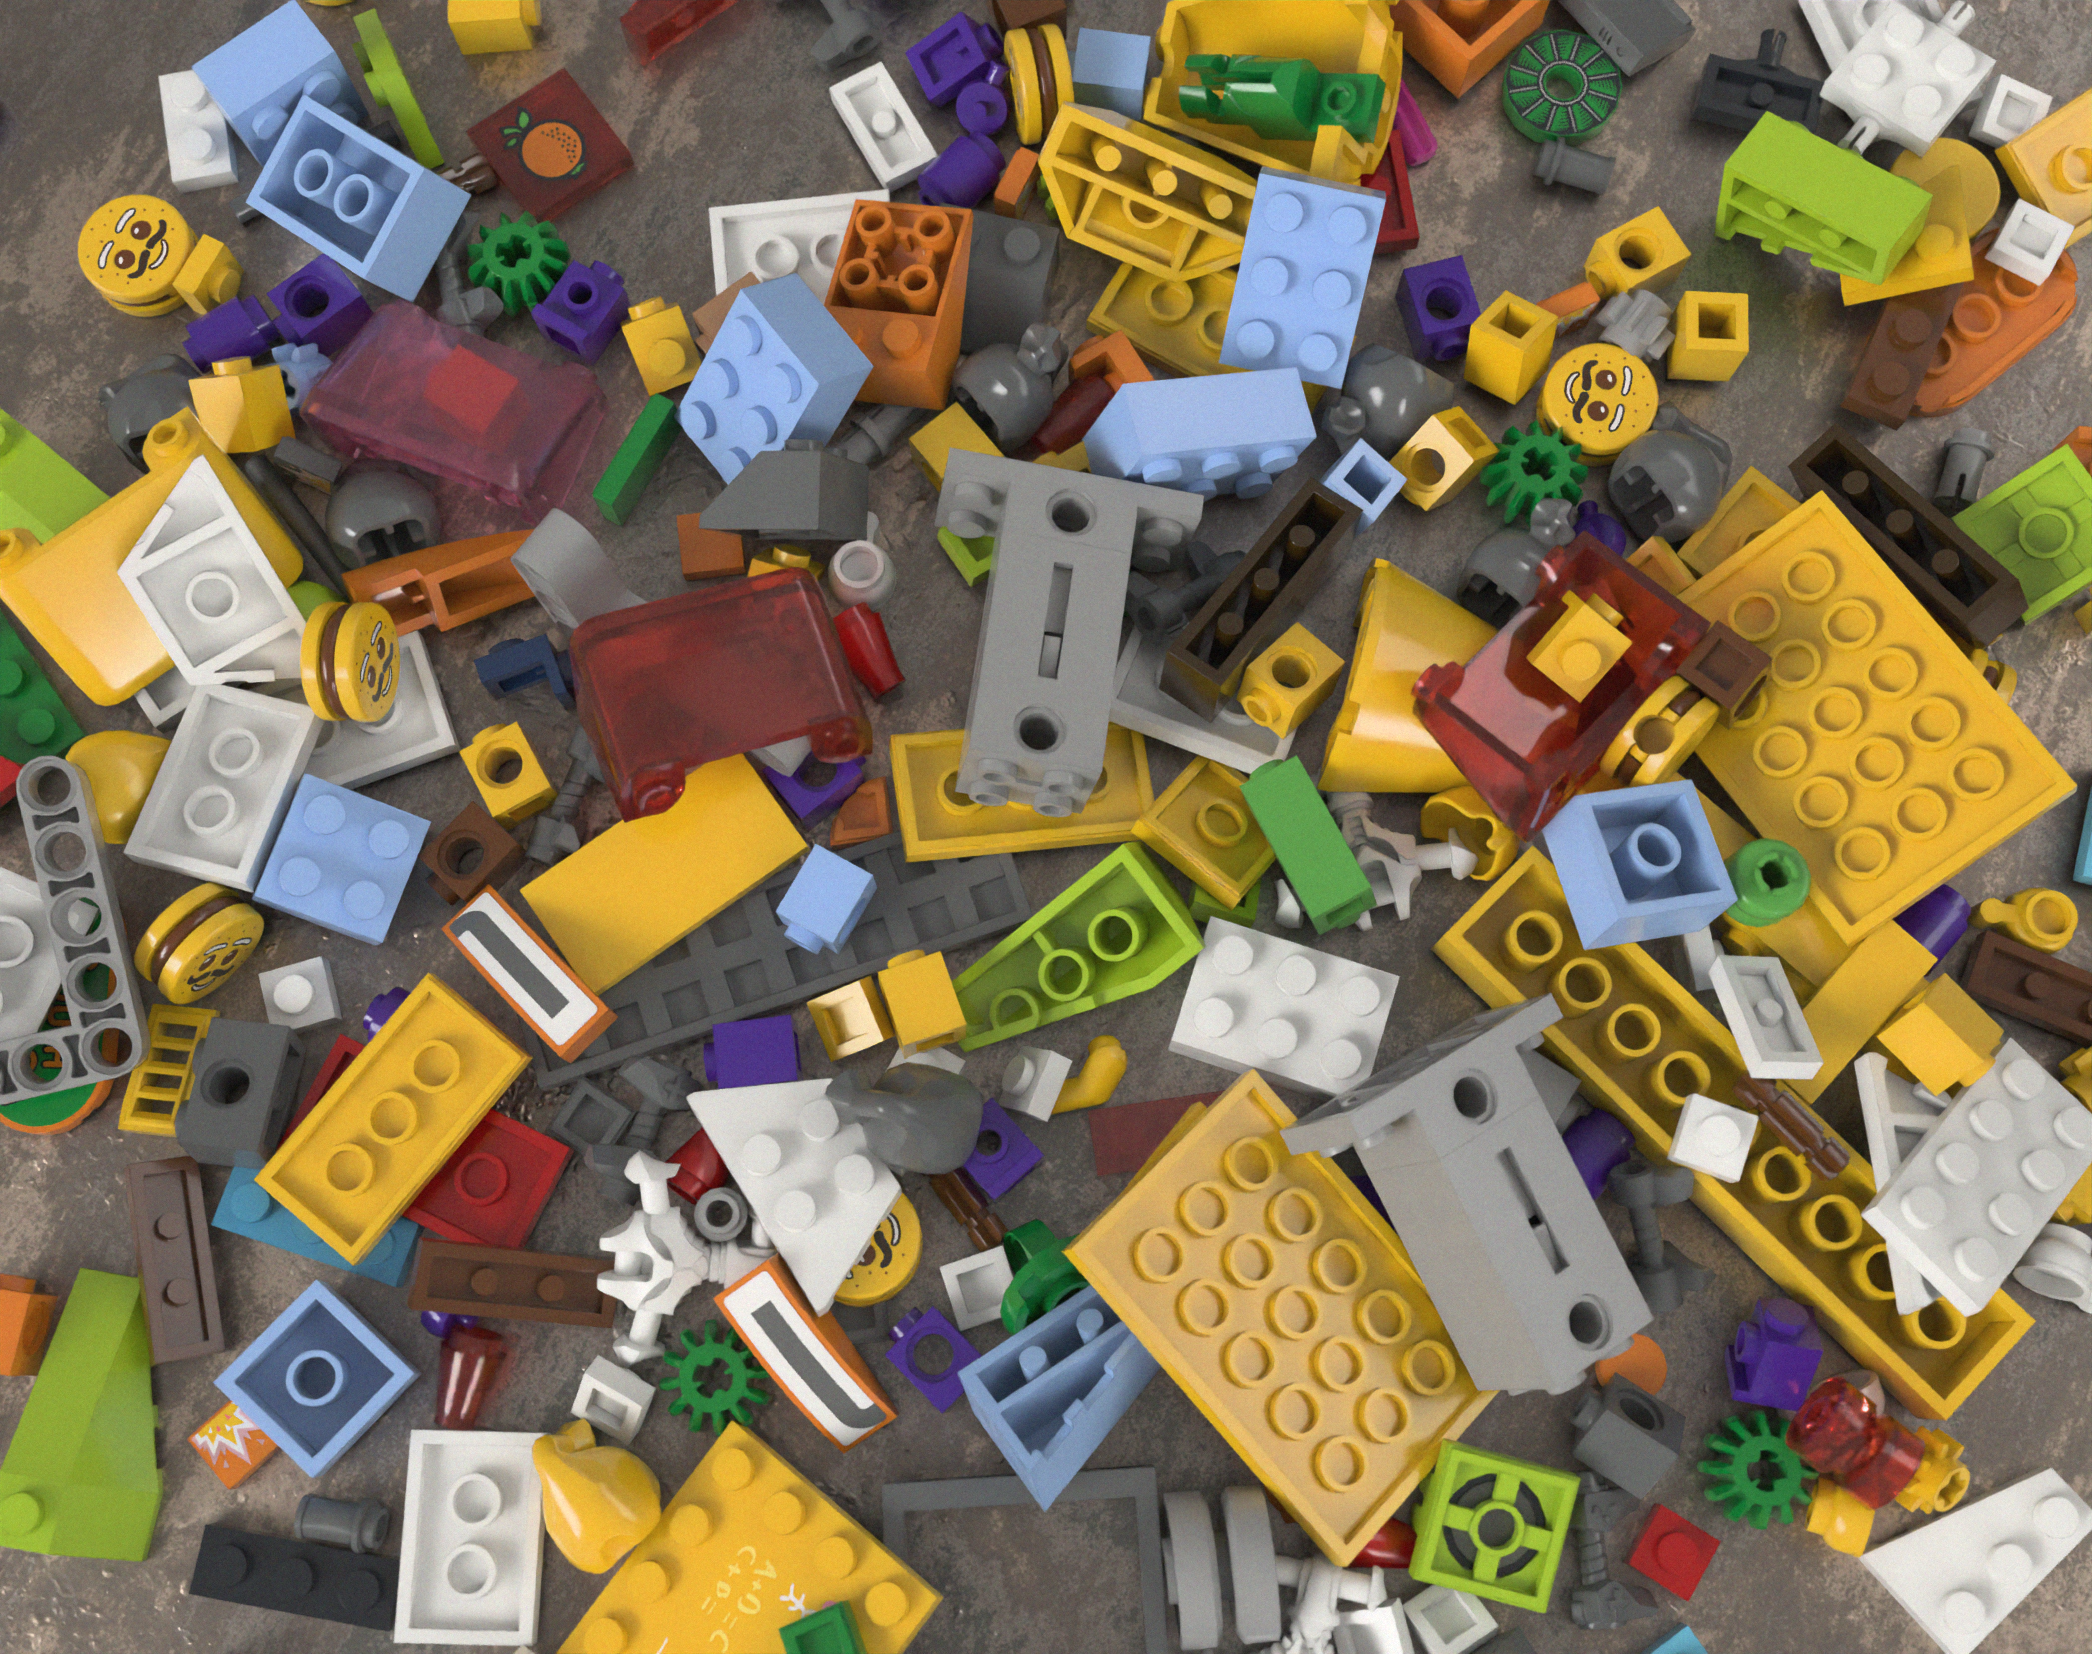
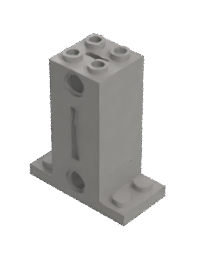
(1051, 617)
(1489, 1202)

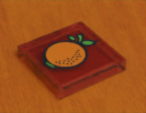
(550, 146)

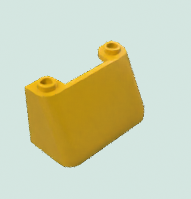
(71, 584)

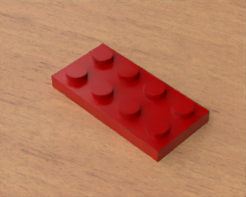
(489, 1185)

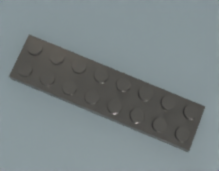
(747, 968)

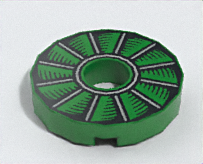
(1569, 58)

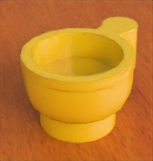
(2030, 917)
(1838, 1518)

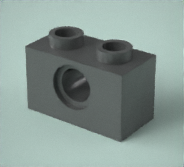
(253, 1127)

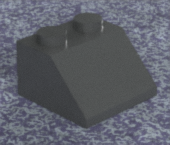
(1006, 279)
(794, 496)

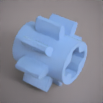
(299, 371)

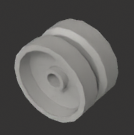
(1220, 1566)

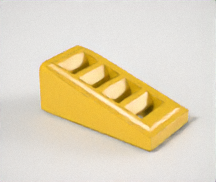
(142, 1089)

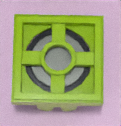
(1492, 1525)

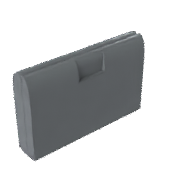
(1633, 30)

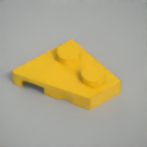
(1936, 257)

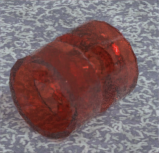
(1866, 1451)

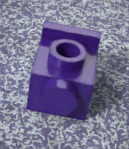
(587, 327)
(1013, 1161)
(1774, 1354)

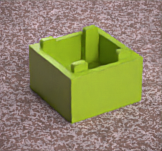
(2039, 530)

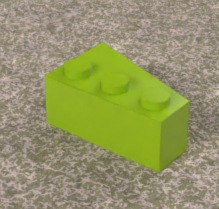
(1819, 201)

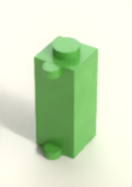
(1308, 844)

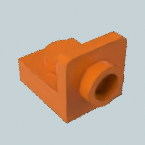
(1108, 358)

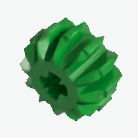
(519, 261)
(1536, 456)
(693, 1386)
(1762, 1495)

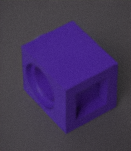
(317, 285)
(1444, 286)
(812, 803)
(754, 1053)
(939, 1389)

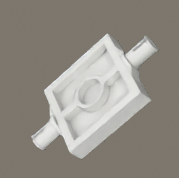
(1907, 78)

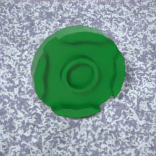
(1042, 1275)

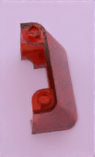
(712, 681)
(1518, 731)

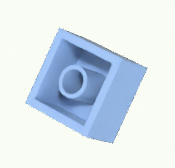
(266, 73)
(341, 860)
(1638, 864)
(317, 1378)

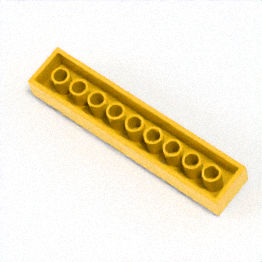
(1649, 1046)

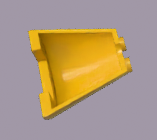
(1329, 33)
(1401, 633)

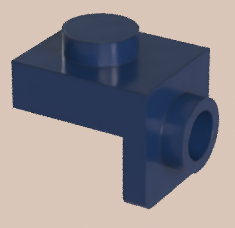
(523, 664)

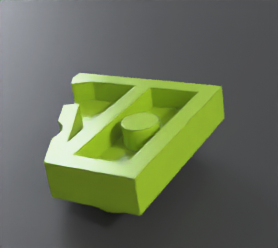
(391, 86)

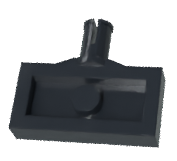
(1743, 90)

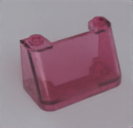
(458, 408)

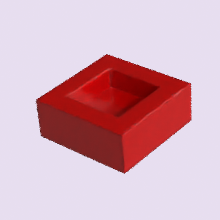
(1671, 1551)

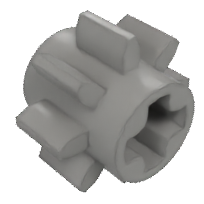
(1637, 324)

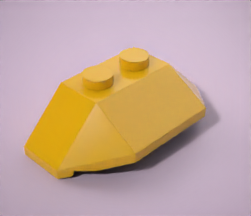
(1145, 194)

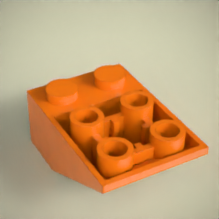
(904, 297)

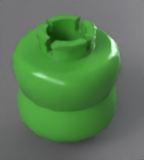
(1768, 882)

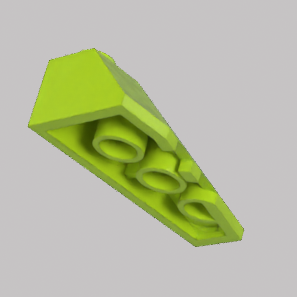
(39, 486)
(1090, 946)
(85, 1448)

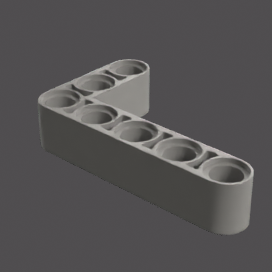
(578, 582)
(75, 952)

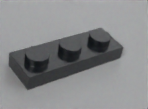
(297, 1576)

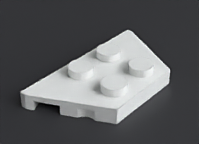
(213, 588)
(1895, 1121)
(802, 1176)

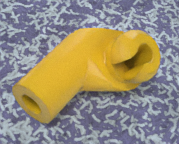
(1096, 1079)

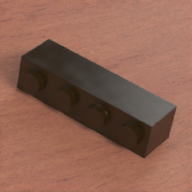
(1913, 538)
(1259, 599)

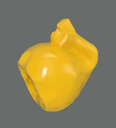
(121, 776)
(594, 1496)

